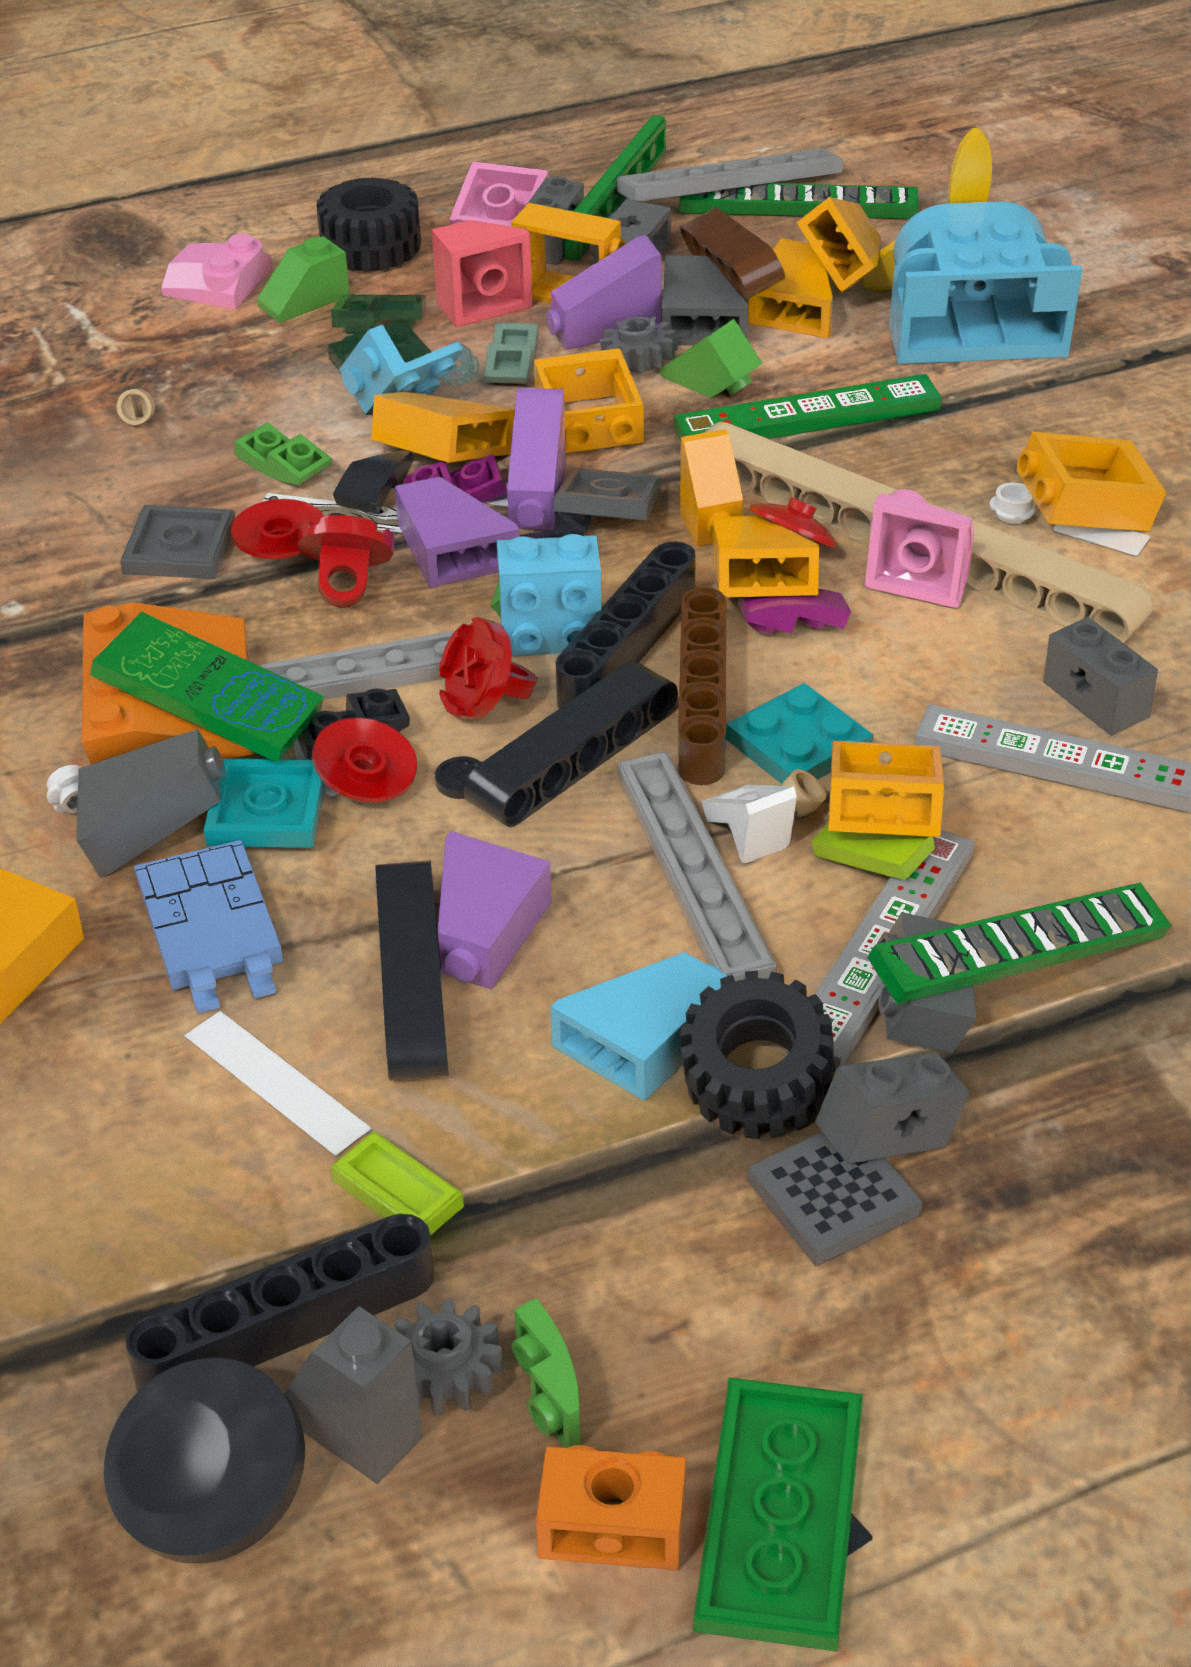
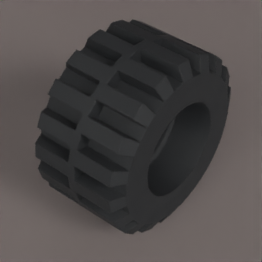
(371, 222)
(753, 1012)

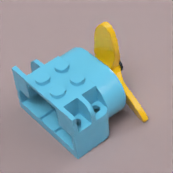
(976, 276)

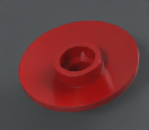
(796, 517)
(272, 527)
(364, 760)

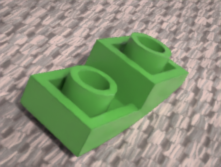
(281, 457)
(551, 1372)

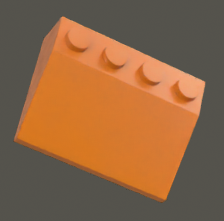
(121, 722)

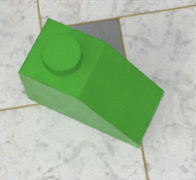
(305, 280)
(715, 363)

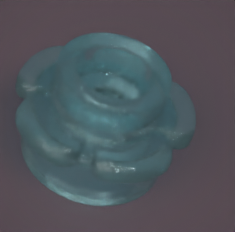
(465, 372)

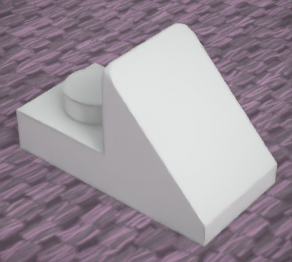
(757, 817)

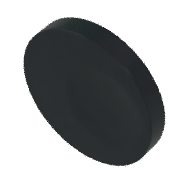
(204, 1460)

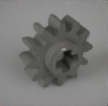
(641, 342)
(452, 1354)

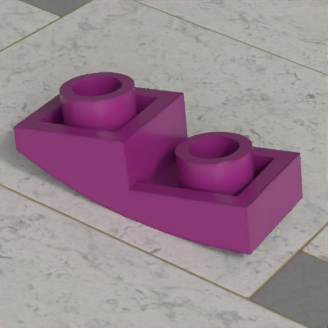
(477, 478)
(782, 612)

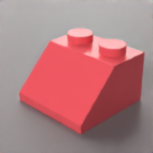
(481, 270)

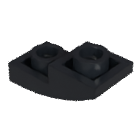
(373, 704)

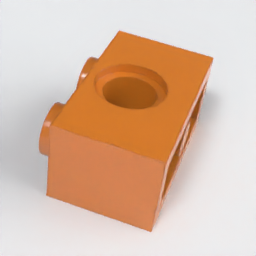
(635, 1533)

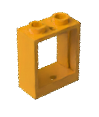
(566, 224)
(603, 377)
(1090, 481)
(887, 796)

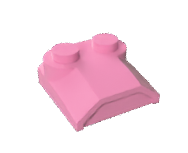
(495, 193)
(218, 272)
(918, 549)

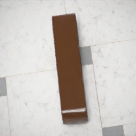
(735, 251)
(702, 686)

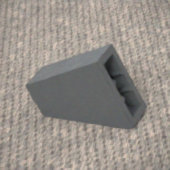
(699, 299)
(144, 797)
(360, 1395)

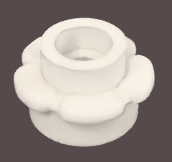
(1013, 503)
(63, 789)

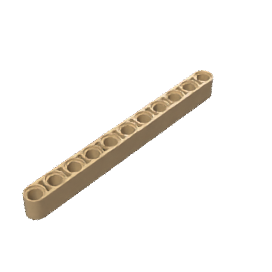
(999, 562)

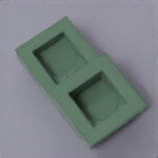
(511, 353)

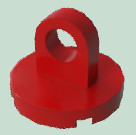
(347, 546)
(481, 670)

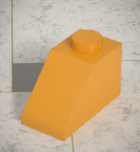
(708, 483)

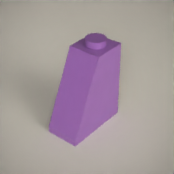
(607, 292)
(536, 457)
(450, 531)
(487, 907)

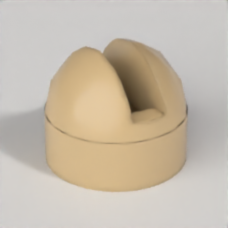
(128, 408)
(808, 791)

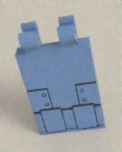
(210, 921)

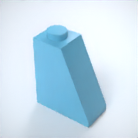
(633, 1022)

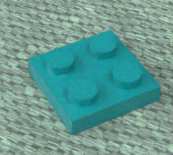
(794, 733)
(266, 804)

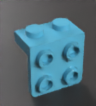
(379, 368)
(547, 590)

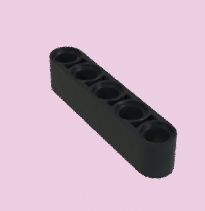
(628, 620)
(570, 743)
(410, 971)
(288, 1300)

